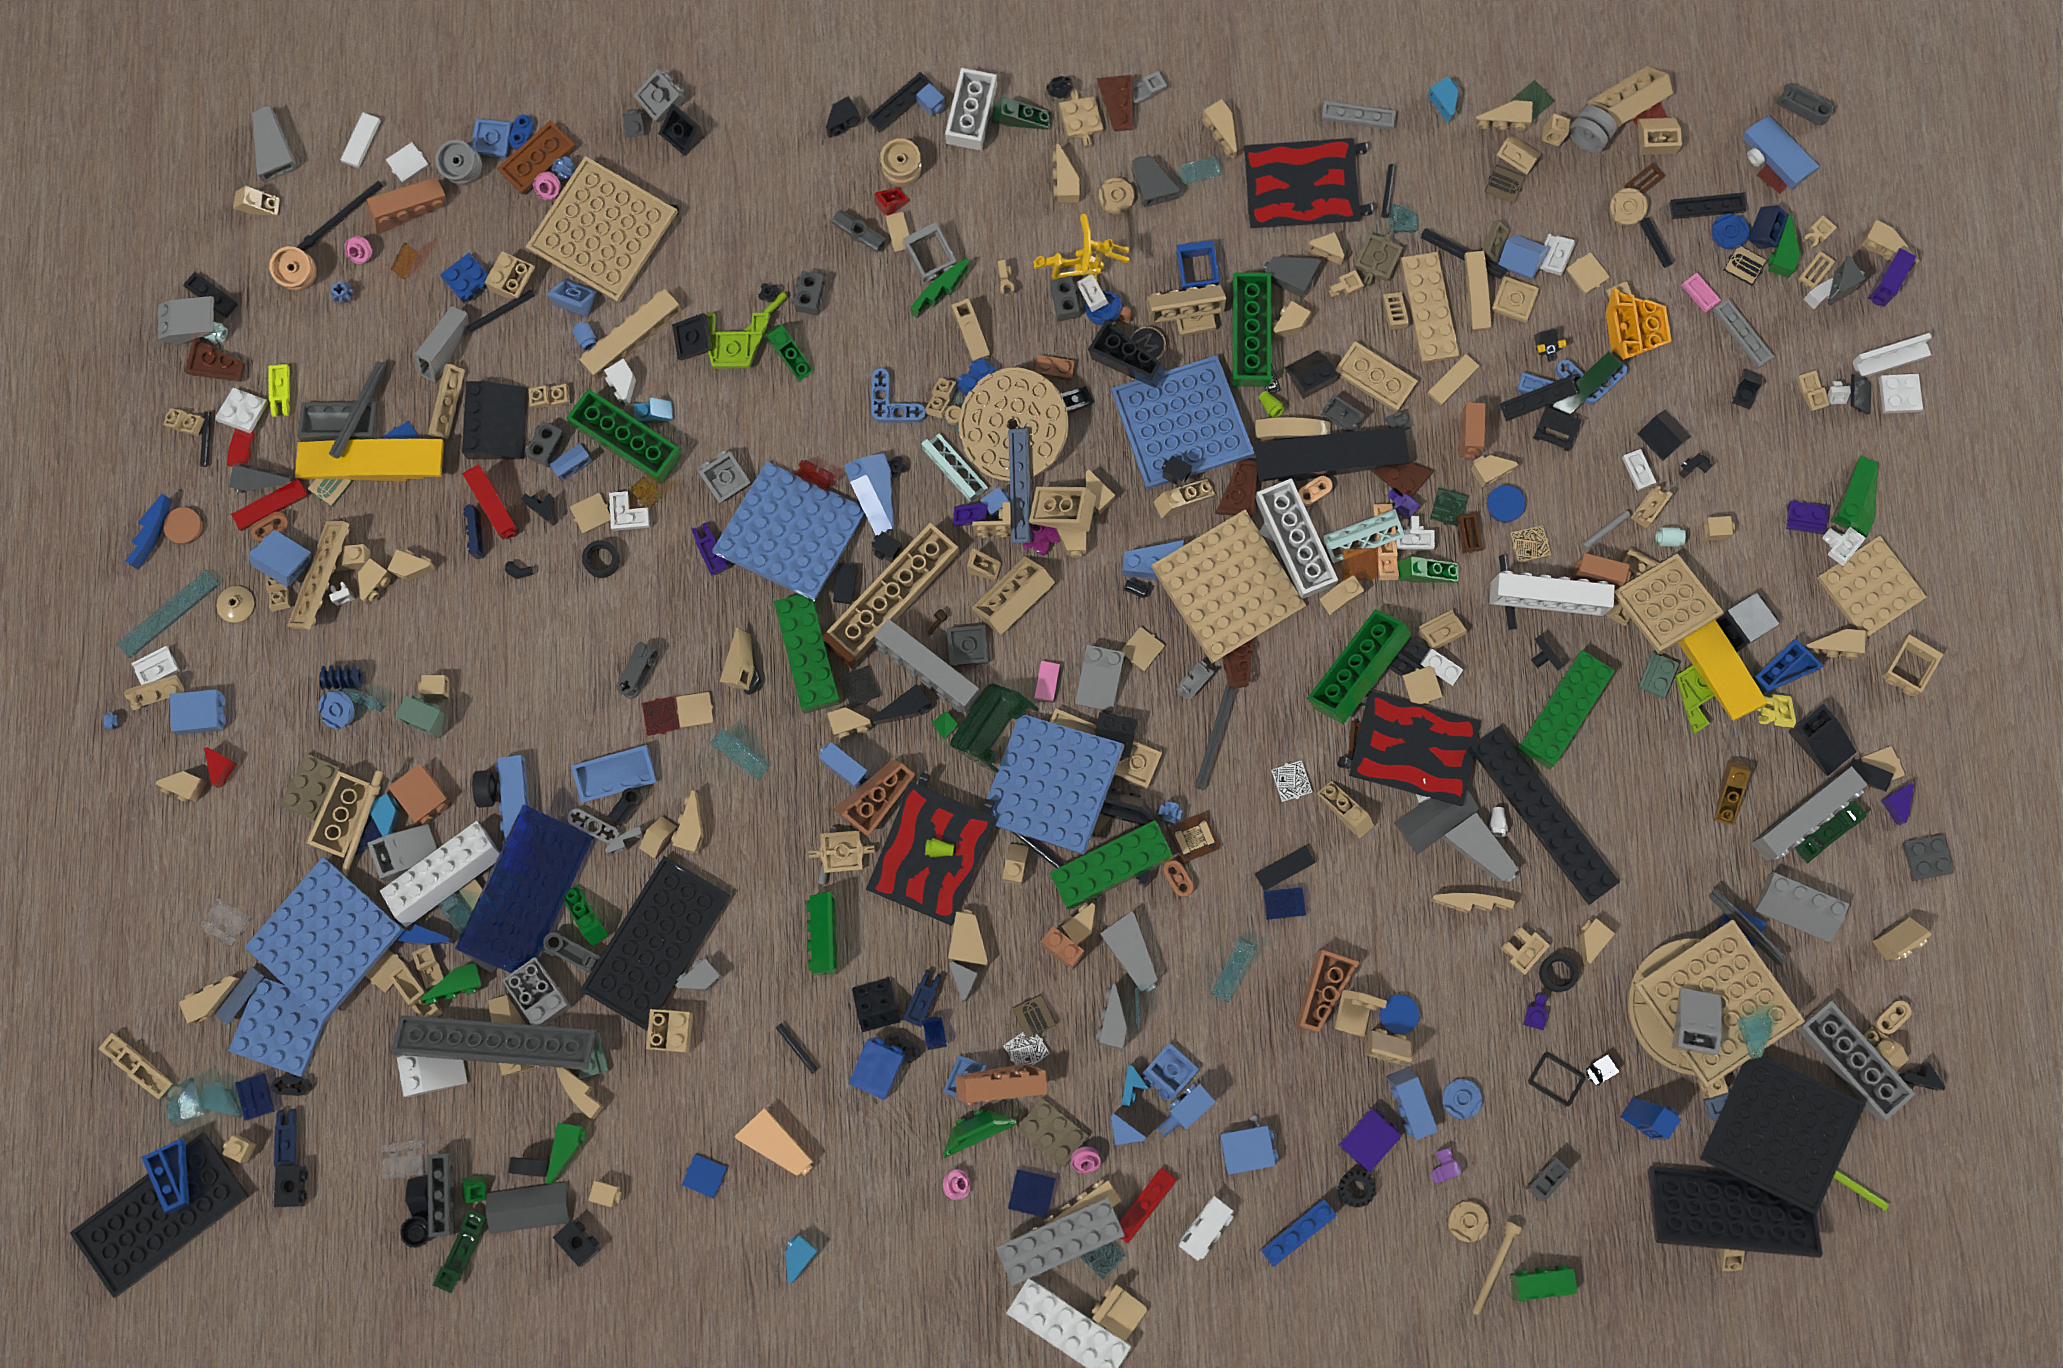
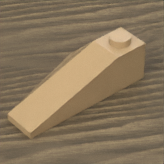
(504, 1011)

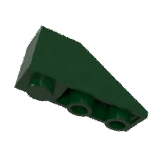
(1018, 114)

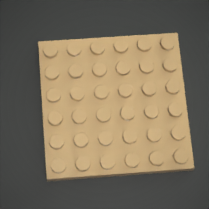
(601, 229)
(1228, 586)
(1727, 967)

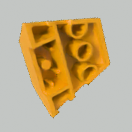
(1635, 324)

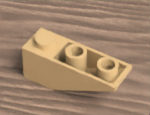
(1511, 115)
(1220, 121)
(1067, 179)
(1885, 241)
(970, 329)
(1182, 498)
(1843, 643)
(739, 662)
(1346, 809)
(690, 829)
(206, 1003)

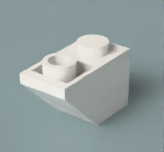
(622, 379)

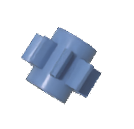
(563, 168)
(341, 292)
(1170, 812)

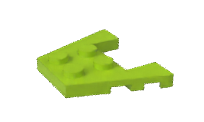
(736, 349)
(1693, 694)

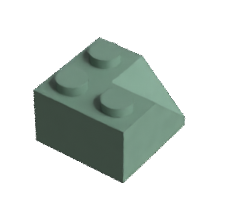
(421, 715)

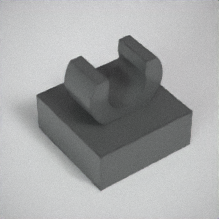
(1398, 420)

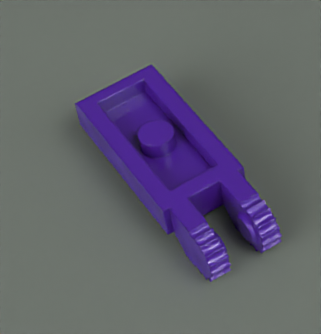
(705, 545)

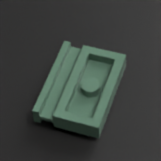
(1658, 675)
(598, 1061)

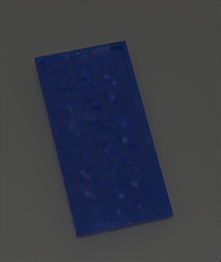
(524, 890)

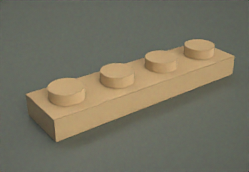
(446, 402)

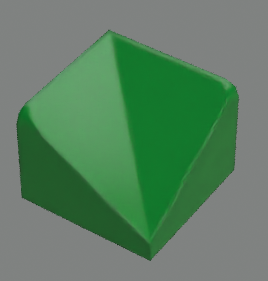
(945, 724)
(474, 1189)

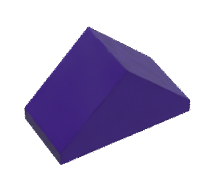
(1899, 804)

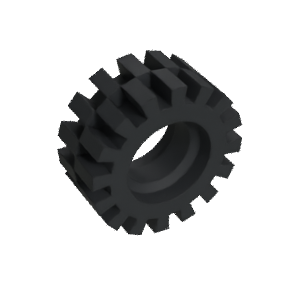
(1369, 1187)

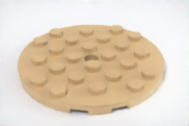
(1010, 396)

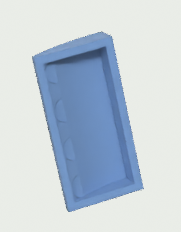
(1780, 151)
(614, 773)

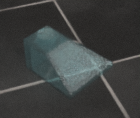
(183, 1103)

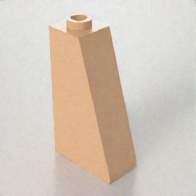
(774, 1142)

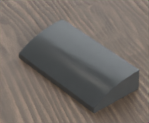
(325, 420)

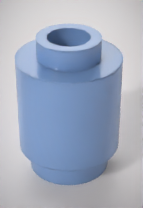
(584, 336)

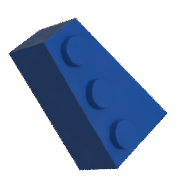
(1786, 667)
(1651, 1119)
(169, 1175)

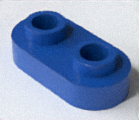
(523, 131)

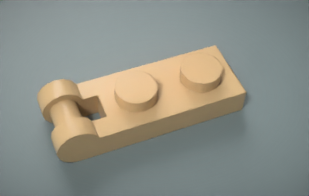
(153, 691)

